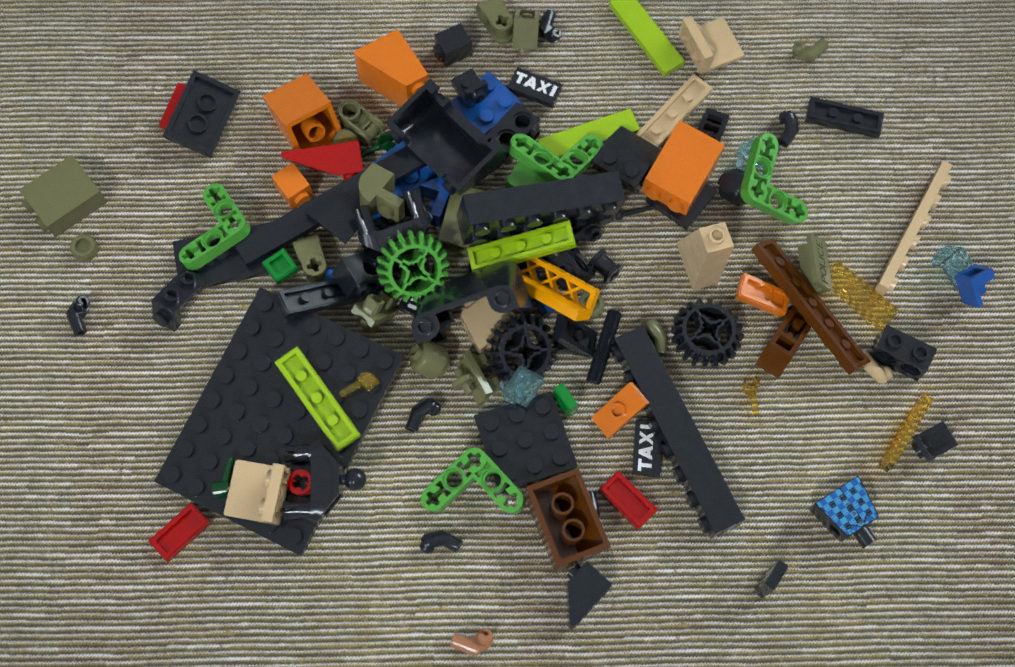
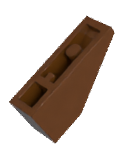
(784, 343)

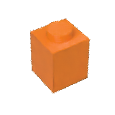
(292, 186)

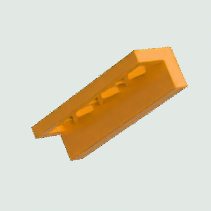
(550, 294)

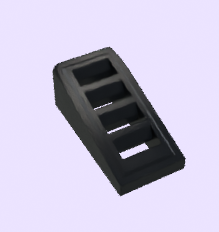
(715, 122)

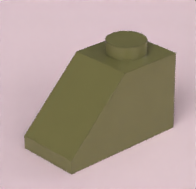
(526, 30)

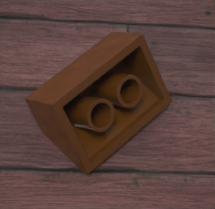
(566, 519)

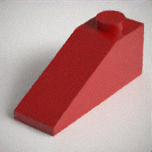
(335, 159)

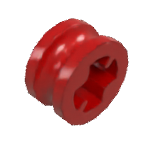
(292, 480)

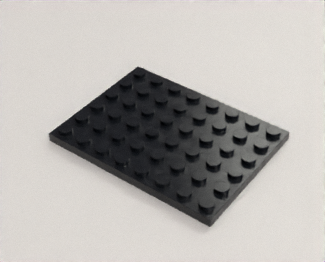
(254, 411)

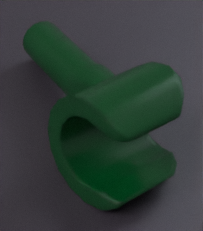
(383, 142)
(221, 488)

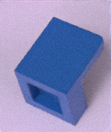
(972, 284)

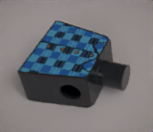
(847, 512)

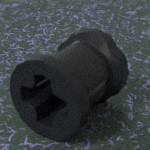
(605, 266)

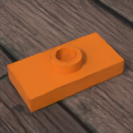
(762, 295)
(620, 410)

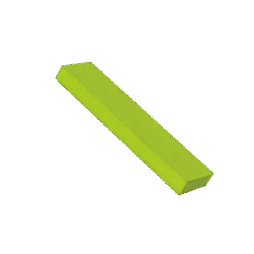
(647, 35)
(603, 128)
(523, 246)
(317, 399)

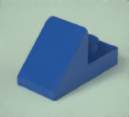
(439, 199)

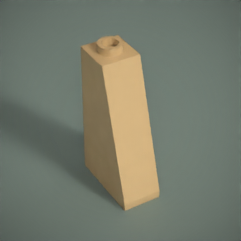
(706, 254)

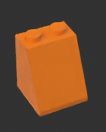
(390, 68)
(303, 113)
(682, 168)

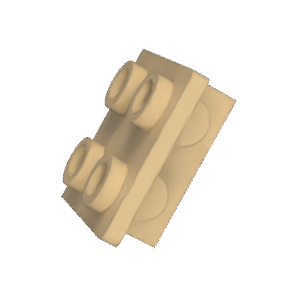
(710, 43)
(257, 492)

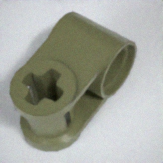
(496, 20)
(363, 123)
(311, 258)

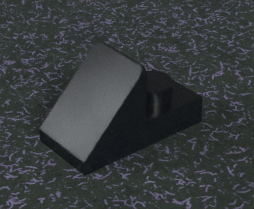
(574, 337)

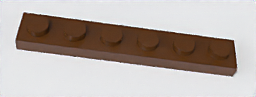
(810, 306)

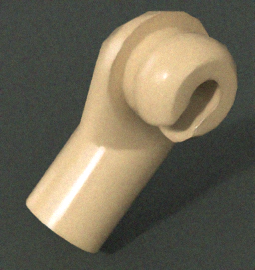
(879, 374)

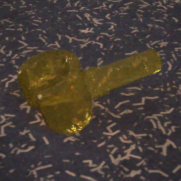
(366, 380)
(751, 392)

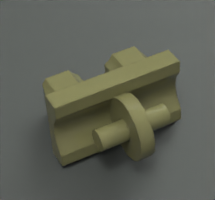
(375, 310)
(472, 379)

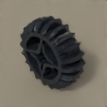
(723, 320)
(517, 327)

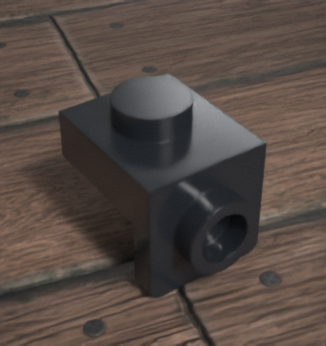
(934, 442)

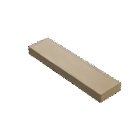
(677, 108)

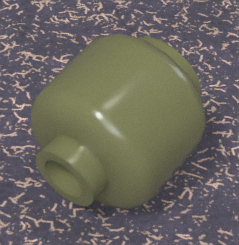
(429, 359)

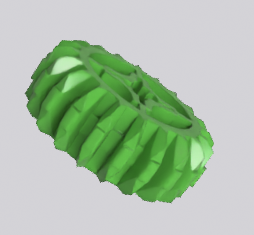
(404, 284)

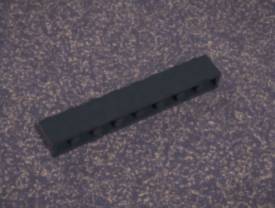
(679, 435)

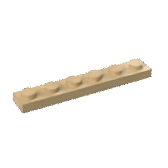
(918, 221)

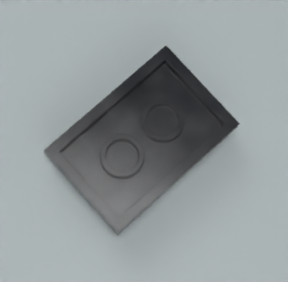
(201, 114)

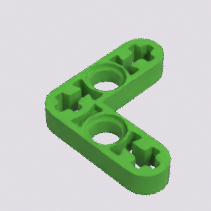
(560, 165)
(763, 189)
(224, 230)
(479, 474)

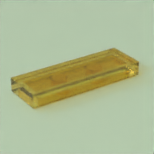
(861, 296)
(905, 432)

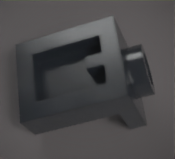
(470, 87)

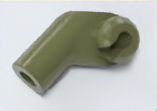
(802, 52)
(658, 334)

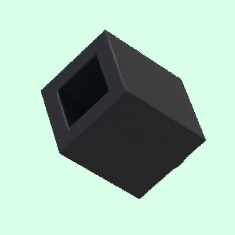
(452, 45)

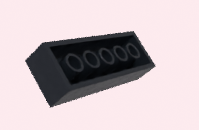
(533, 206)

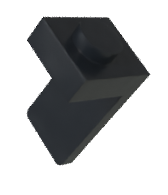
(170, 300)

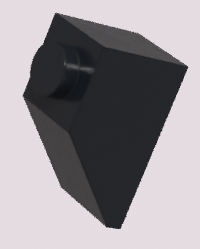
(584, 592)

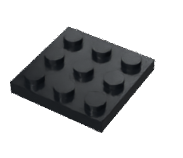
(526, 441)

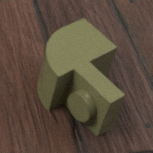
(377, 190)

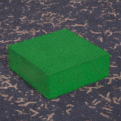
(280, 266)
(565, 400)

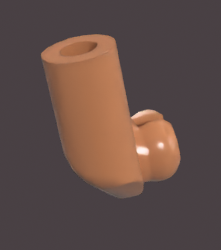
(474, 644)

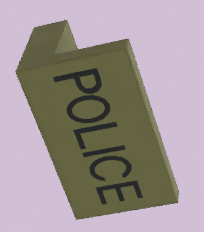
(815, 264)

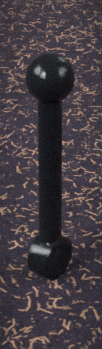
(620, 214)

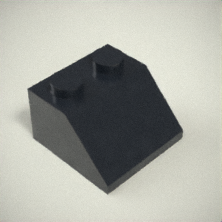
(627, 155)

